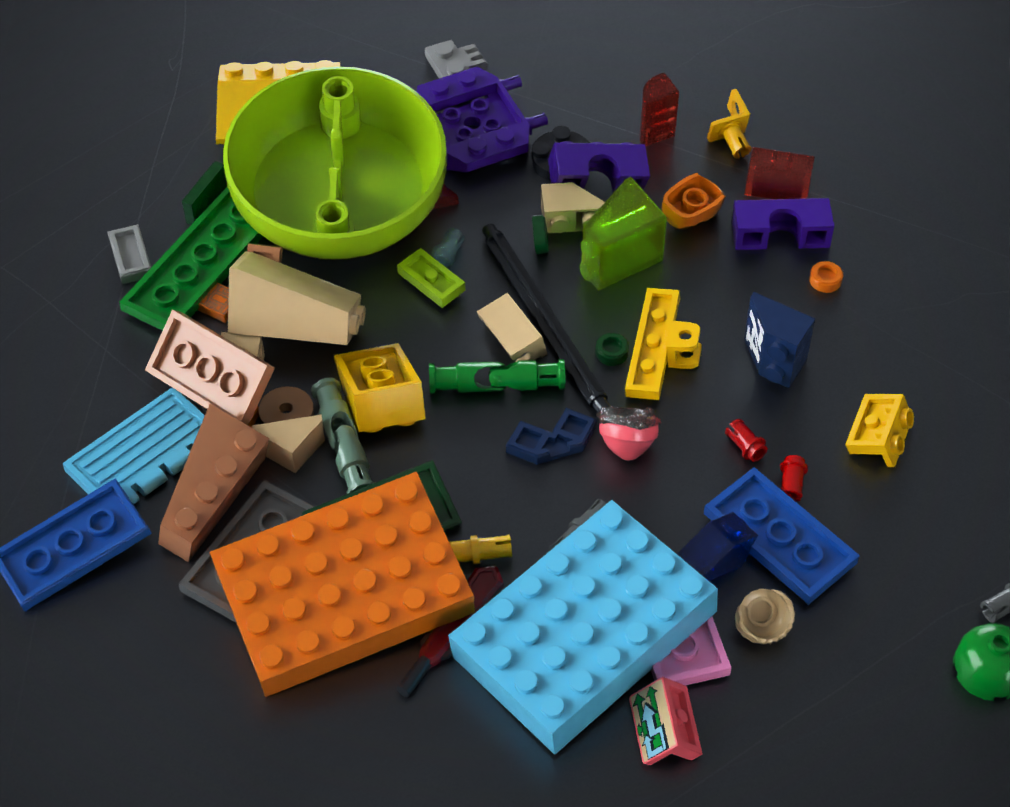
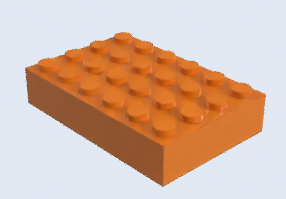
(342, 583)

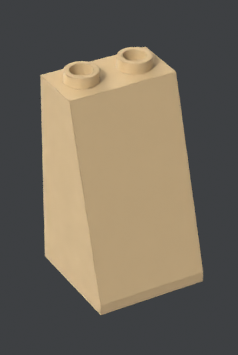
(289, 303)

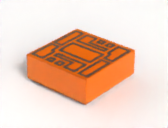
(216, 303)

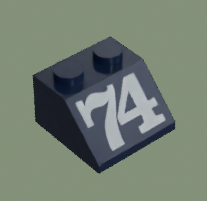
(777, 339)

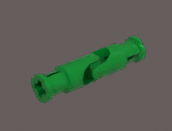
(517, 375)

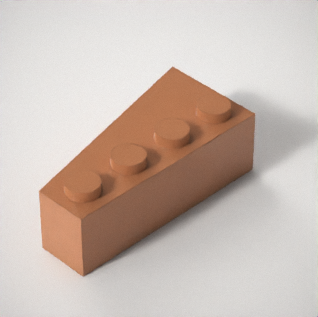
(212, 478)

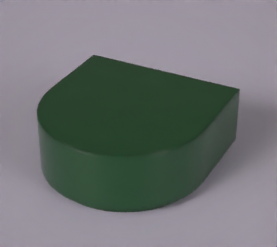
(540, 234)

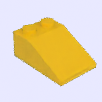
(380, 387)

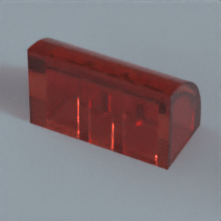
(658, 110)
(778, 174)

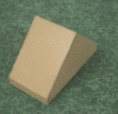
(293, 440)

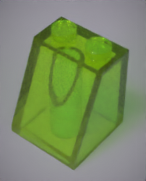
(622, 236)

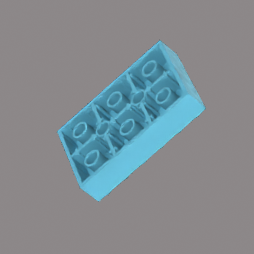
(583, 625)

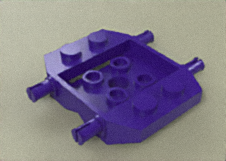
(500, 123)

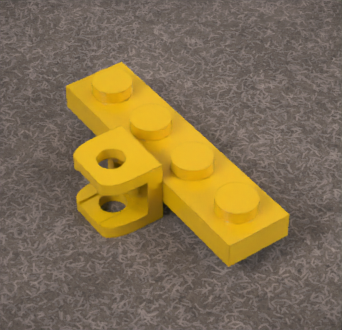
(660, 343)

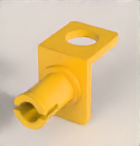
(732, 127)

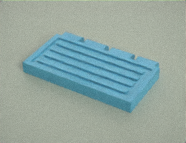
(140, 448)

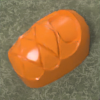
(692, 201)

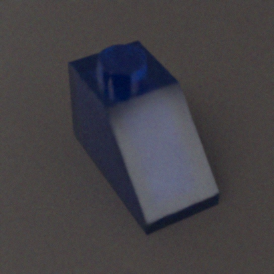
(719, 546)

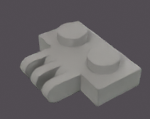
(448, 59)

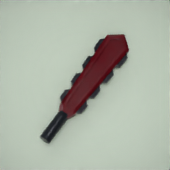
(485, 585)

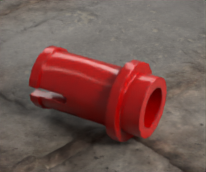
(752, 447)
(793, 473)

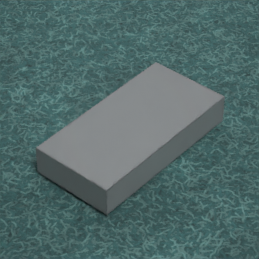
(129, 253)

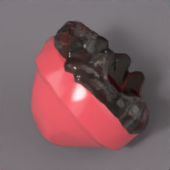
(628, 430)

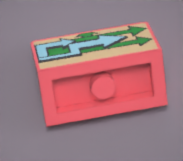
(665, 721)

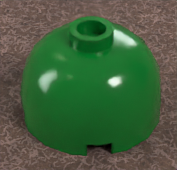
(984, 661)

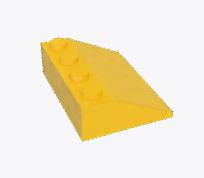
(242, 81)

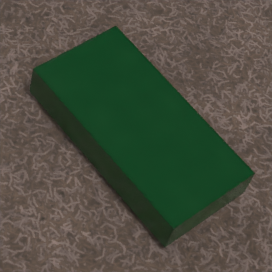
(204, 192)

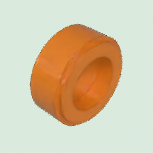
(826, 276)

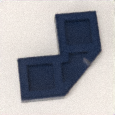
(541, 446)

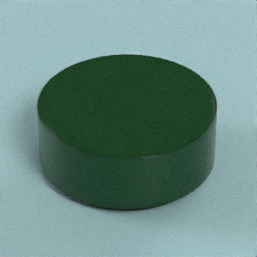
(612, 349)

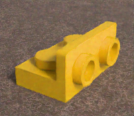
(881, 427)

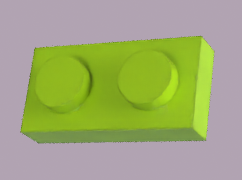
(431, 277)

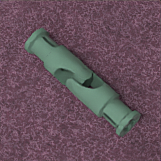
(336, 417)

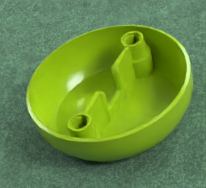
(335, 162)

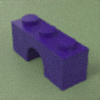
(618, 162)
(806, 219)

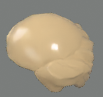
(765, 616)

